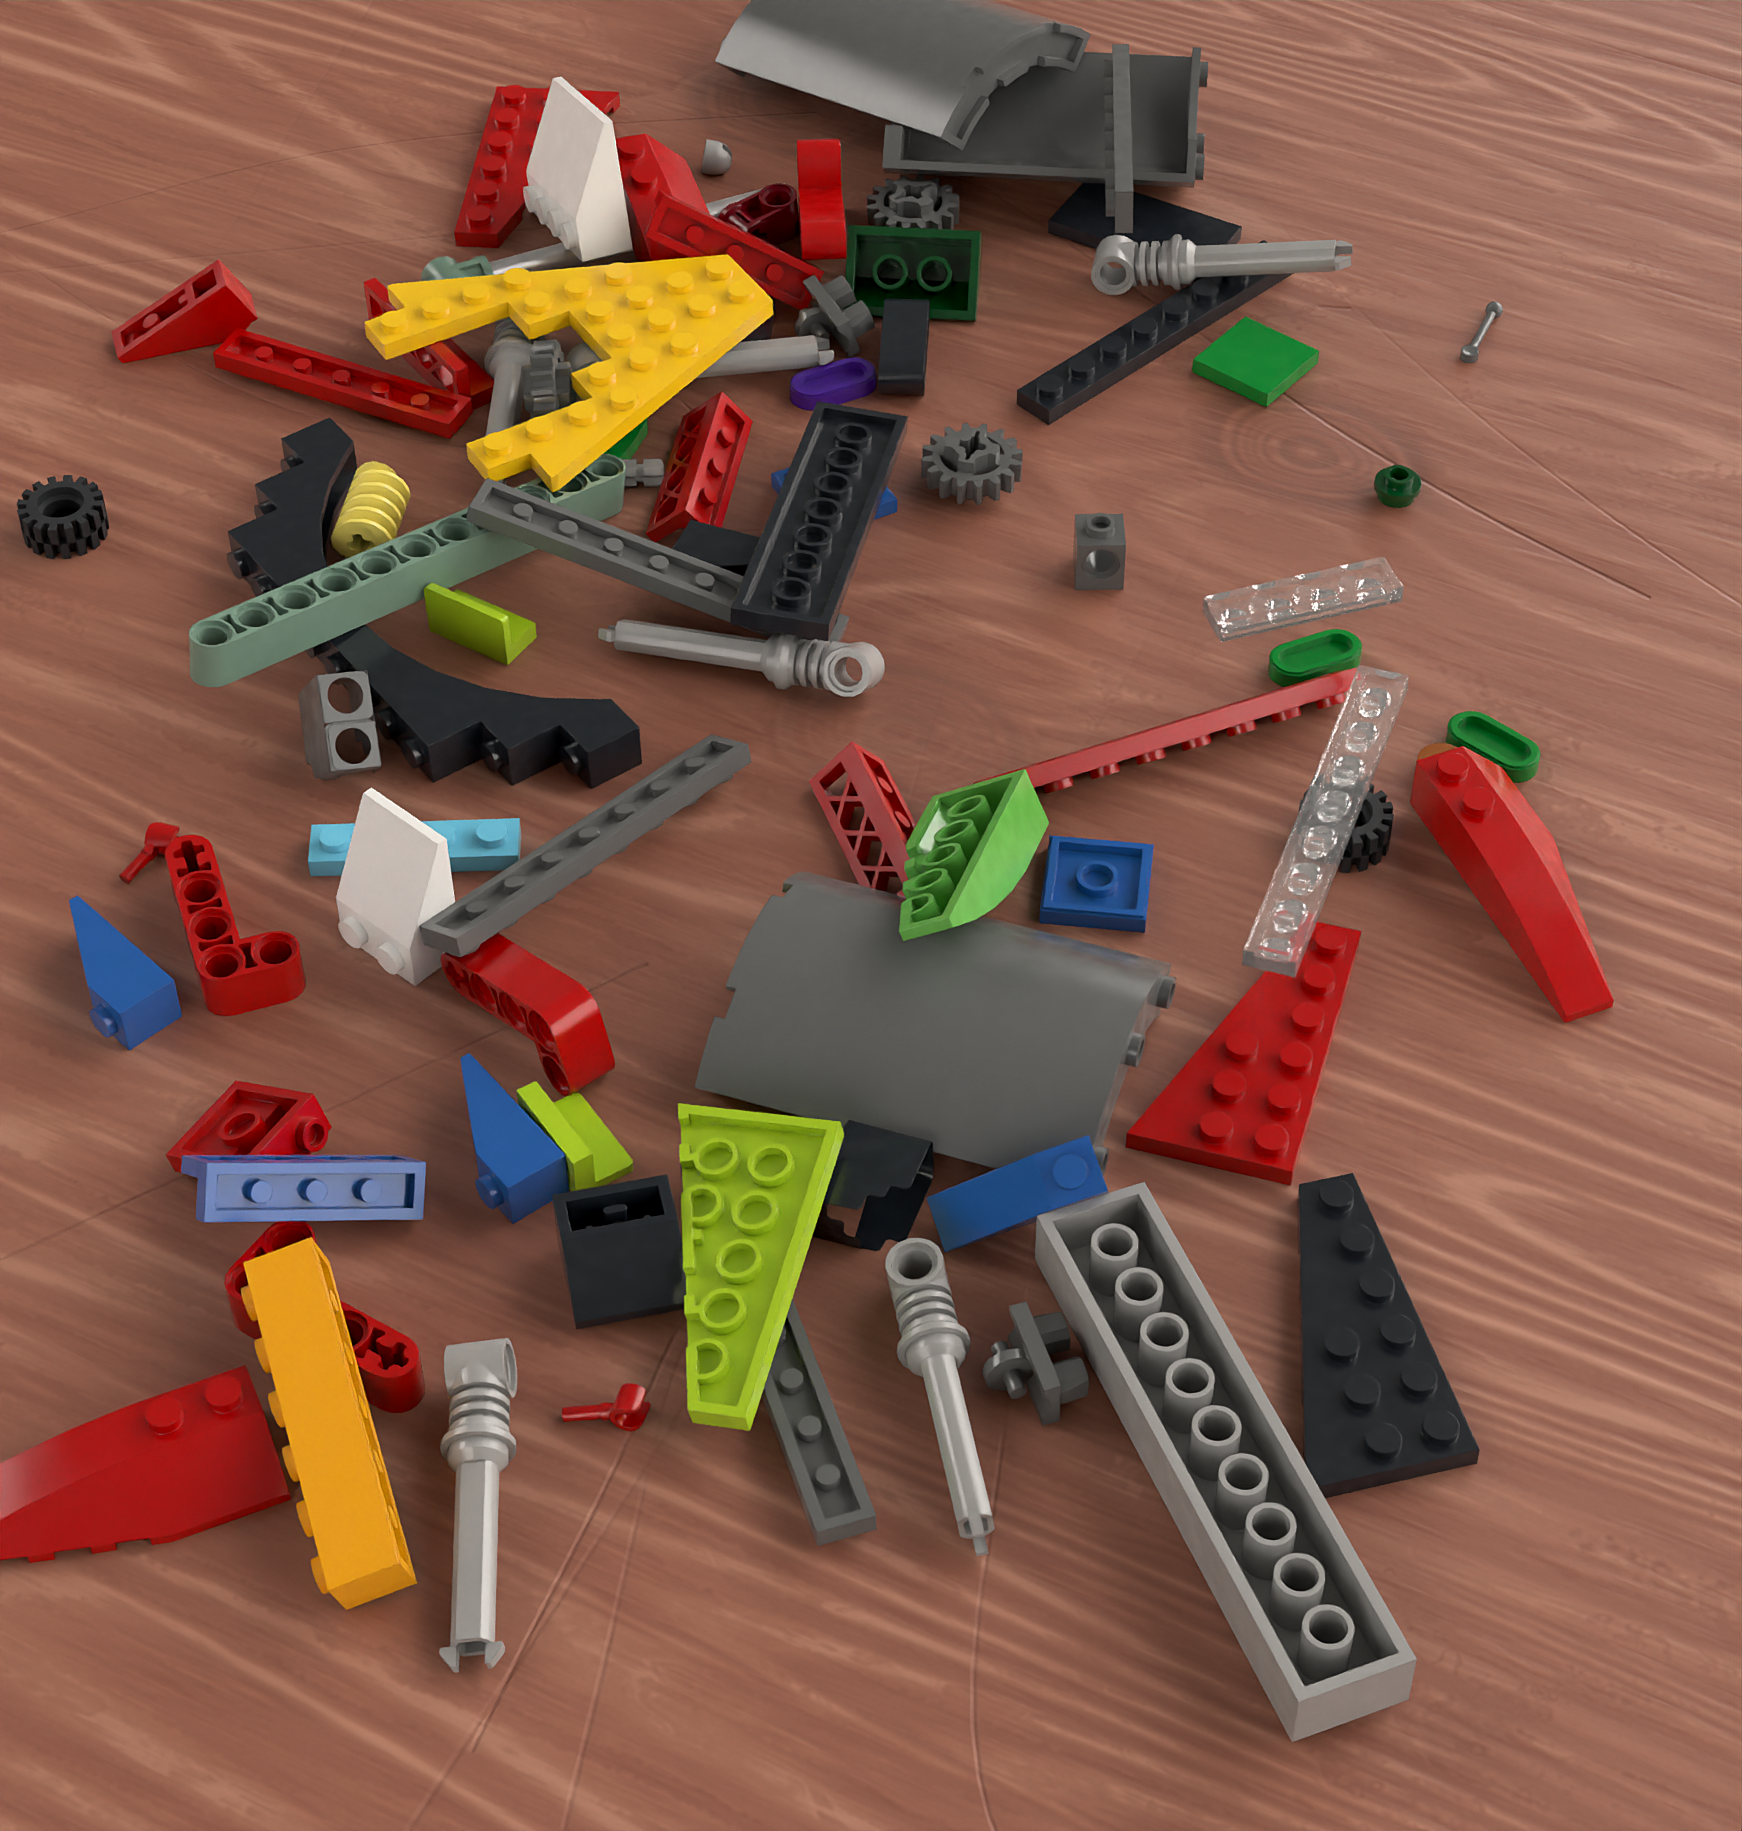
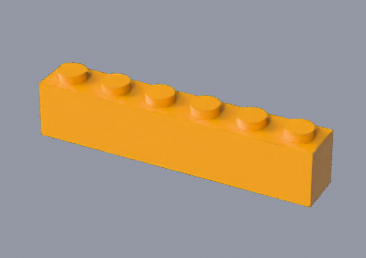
(327, 1425)

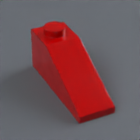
(189, 317)

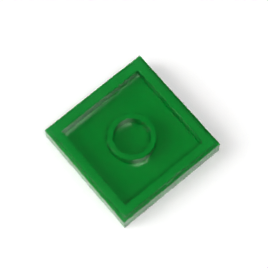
(1255, 361)

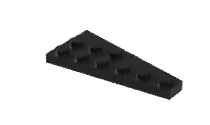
(1368, 1371)

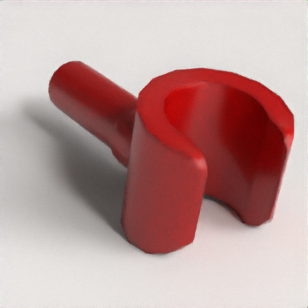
(156, 841)
(626, 1412)

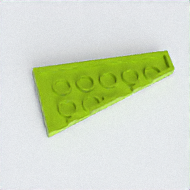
(745, 1234)

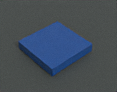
(1096, 884)

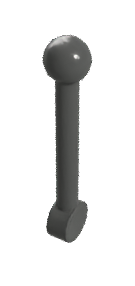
(1470, 352)

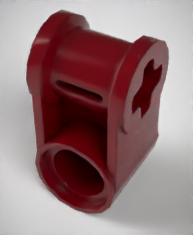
(766, 214)

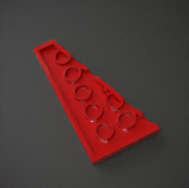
(497, 180)
(1257, 1076)

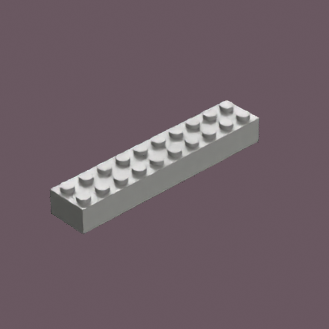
(1224, 1464)

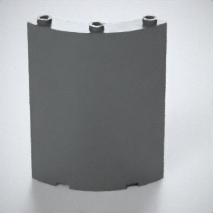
(899, 59)
(1054, 126)
(954, 1037)

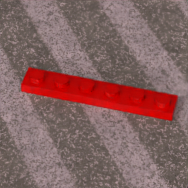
(343, 383)

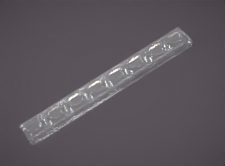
(1325, 822)

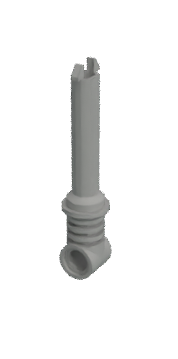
(1182, 262)
(744, 357)
(505, 365)
(781, 658)
(934, 1349)
(477, 1447)

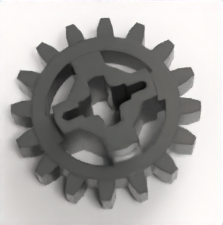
(913, 204)
(547, 380)
(971, 463)

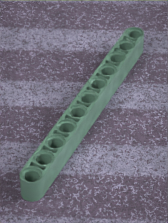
(378, 582)

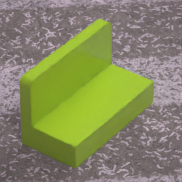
(477, 623)
(589, 1146)

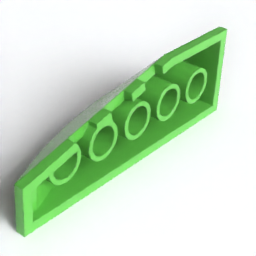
(969, 852)

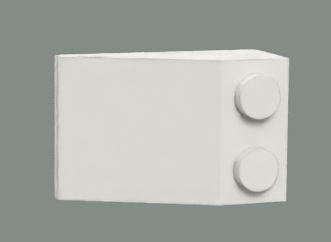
(392, 885)

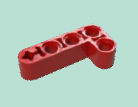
(820, 199)
(231, 971)
(540, 1005)
(385, 1357)

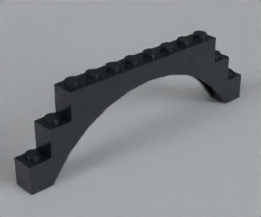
(430, 715)

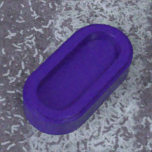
(833, 383)

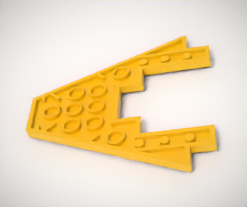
(645, 321)

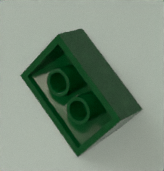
(916, 265)

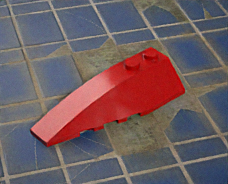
(645, 170)
(1513, 873)
(144, 1473)

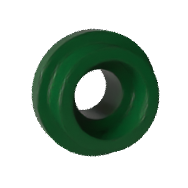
(1397, 486)

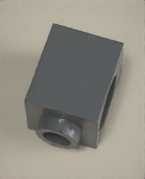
(1099, 551)

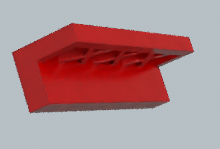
(701, 234)
(441, 363)
(701, 467)
(873, 788)

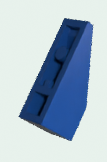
(126, 987)
(513, 1155)
(1017, 1194)

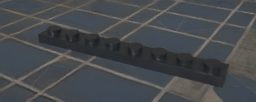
(1139, 343)

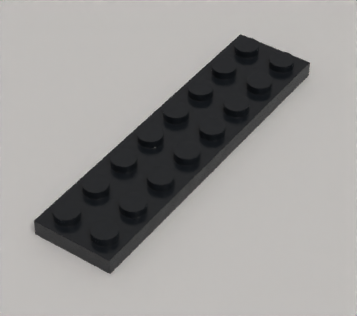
(819, 522)

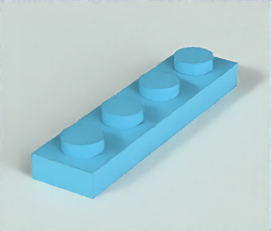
(470, 843)

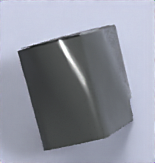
(321, 740)

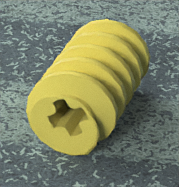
(370, 509)

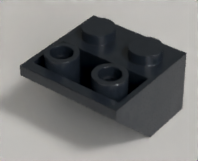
(621, 1251)

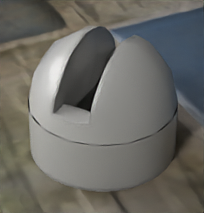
(716, 158)

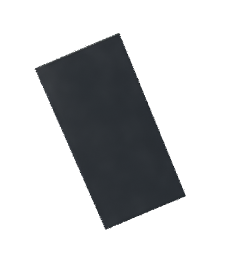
(1085, 221)

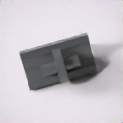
(827, 314)
(1030, 1363)

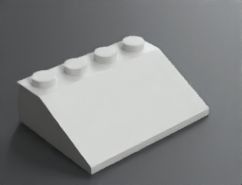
(578, 176)

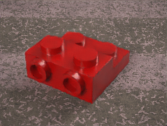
(255, 1122)

